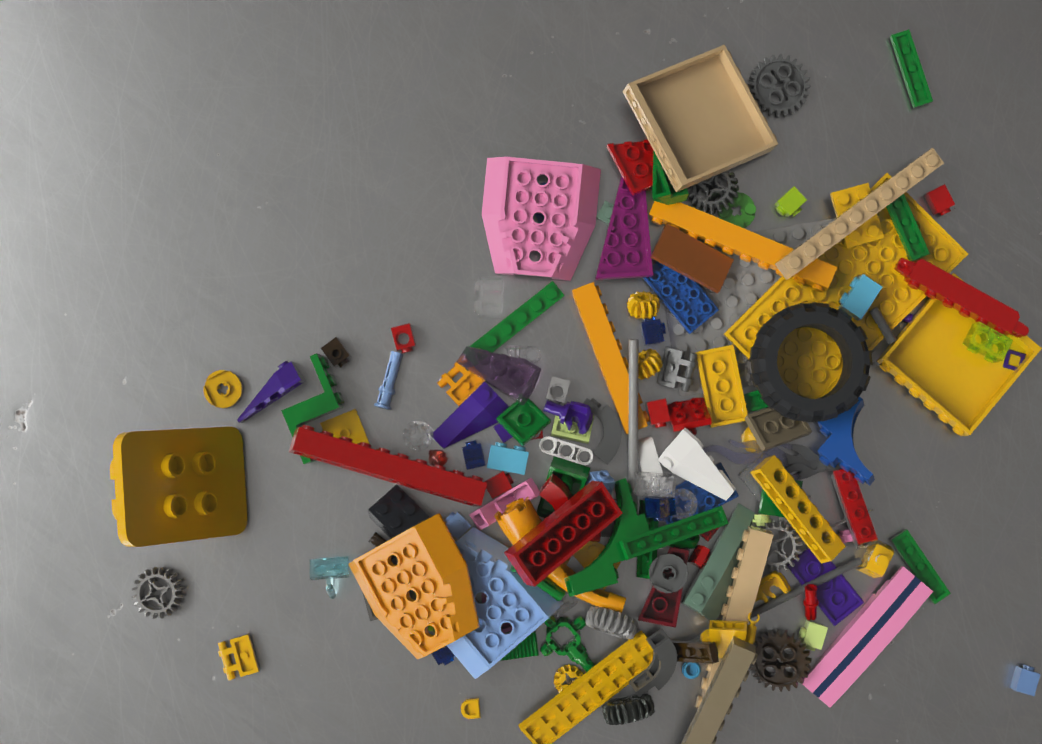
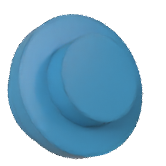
(691, 670)

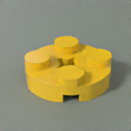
(234, 390)

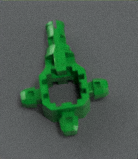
(574, 649)

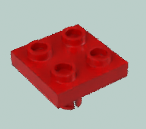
(689, 414)

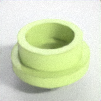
(761, 519)

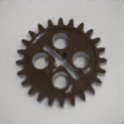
(781, 677)

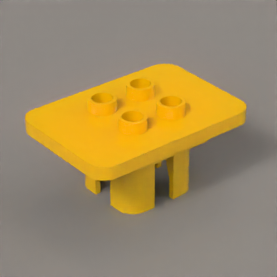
(178, 485)

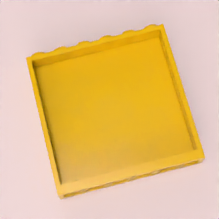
(947, 375)

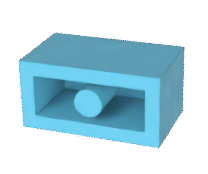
(859, 297)
(508, 459)

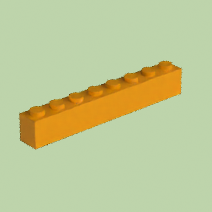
(607, 351)

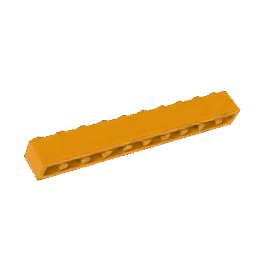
(739, 241)

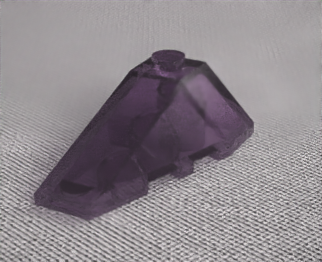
(507, 374)

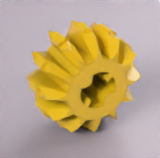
(643, 305)
(648, 363)

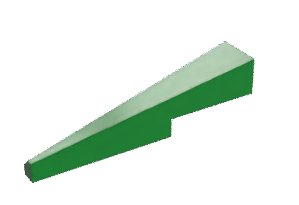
(662, 188)

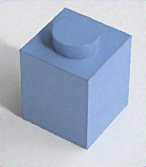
(1025, 680)

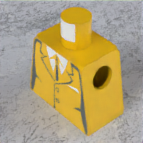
(876, 559)

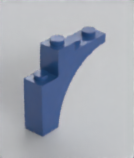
(840, 444)

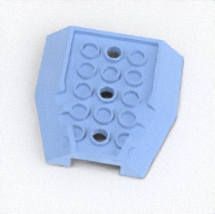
(507, 602)

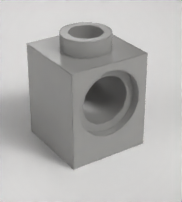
(563, 383)

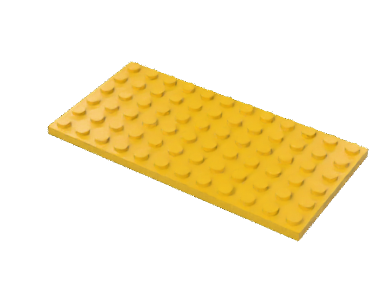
(809, 357)

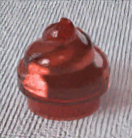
(437, 457)

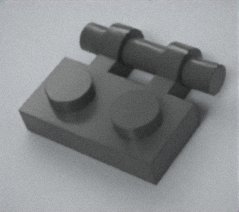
(671, 369)

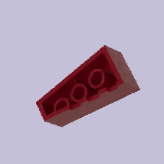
(664, 607)

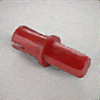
(811, 602)

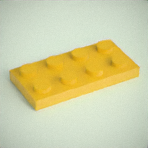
(721, 385)

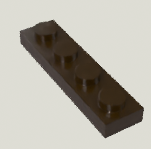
(696, 651)

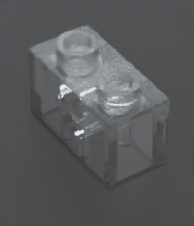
(654, 484)

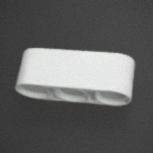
(556, 450)
(648, 456)

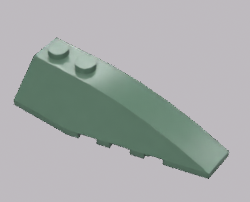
(711, 583)

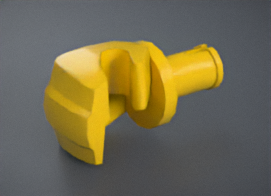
(772, 579)

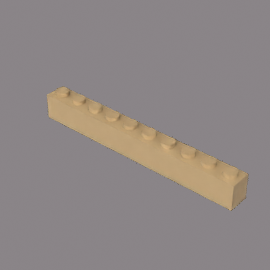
(859, 213)
(744, 586)

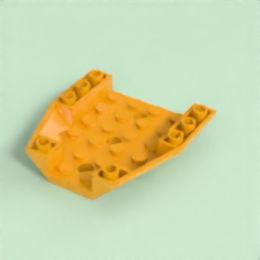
(437, 574)

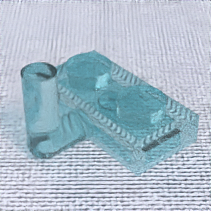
(329, 569)

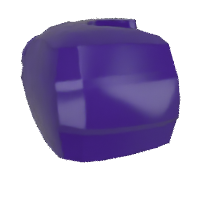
(570, 413)

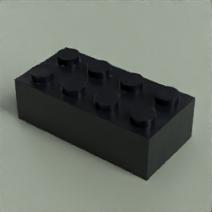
(396, 512)

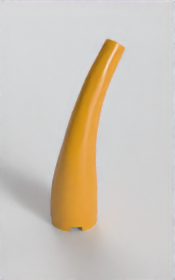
(520, 519)

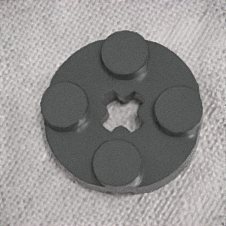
(665, 562)

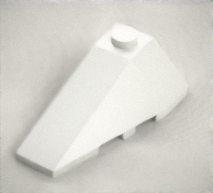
(691, 463)

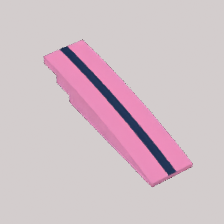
(866, 636)

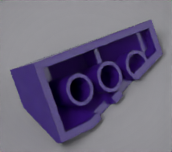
(280, 384)
(471, 417)

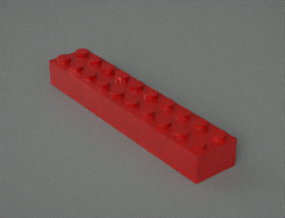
(388, 467)

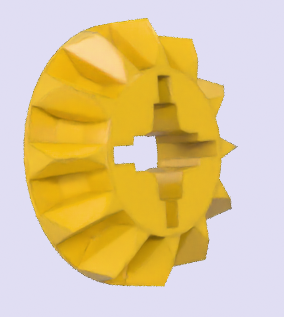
(560, 676)

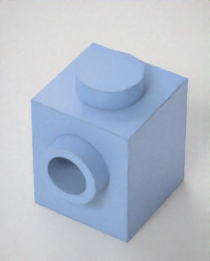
(457, 524)

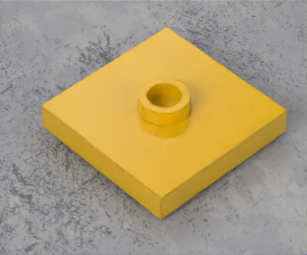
(346, 425)

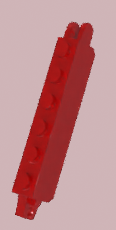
(961, 296)

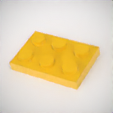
(868, 231)

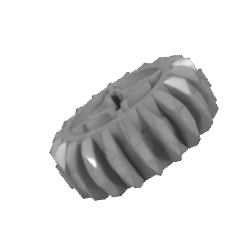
(786, 537)
(160, 599)
(611, 622)

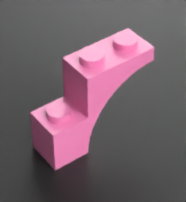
(485, 515)

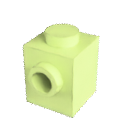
(813, 635)

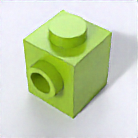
(790, 203)

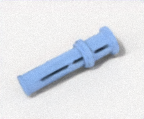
(387, 388)

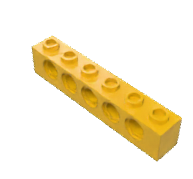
(799, 519)

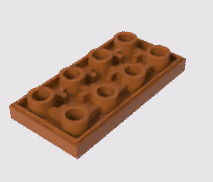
(692, 258)

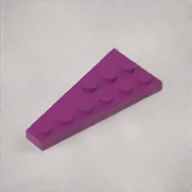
(627, 240)

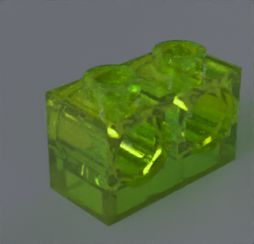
(988, 338)

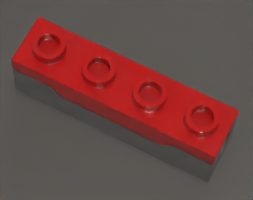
(854, 508)

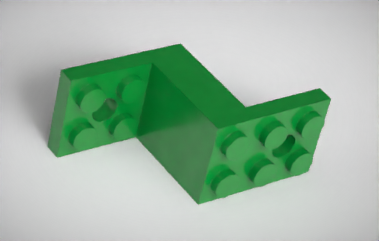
(318, 405)

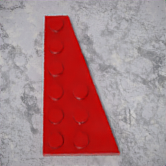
(634, 163)

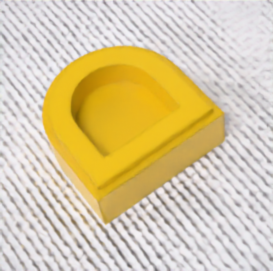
(471, 708)

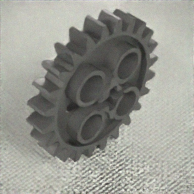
(794, 78)

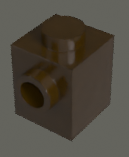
(336, 353)

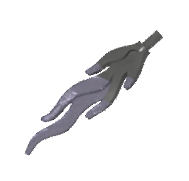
(805, 461)

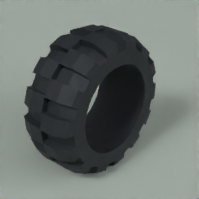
(854, 354)

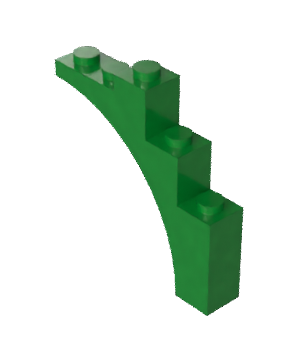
(601, 570)

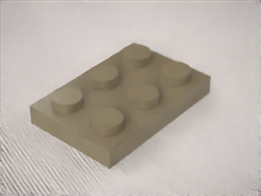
(774, 430)

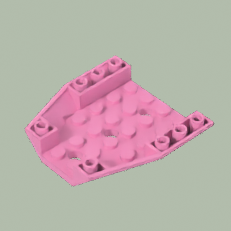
(515, 197)

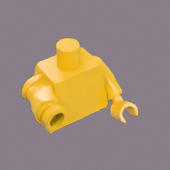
(723, 631)

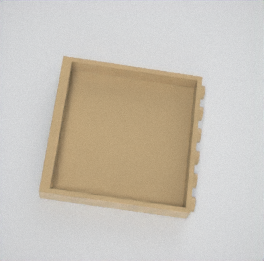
(700, 117)

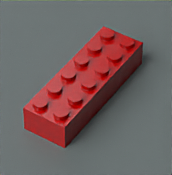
(563, 533)

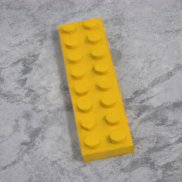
(588, 691)

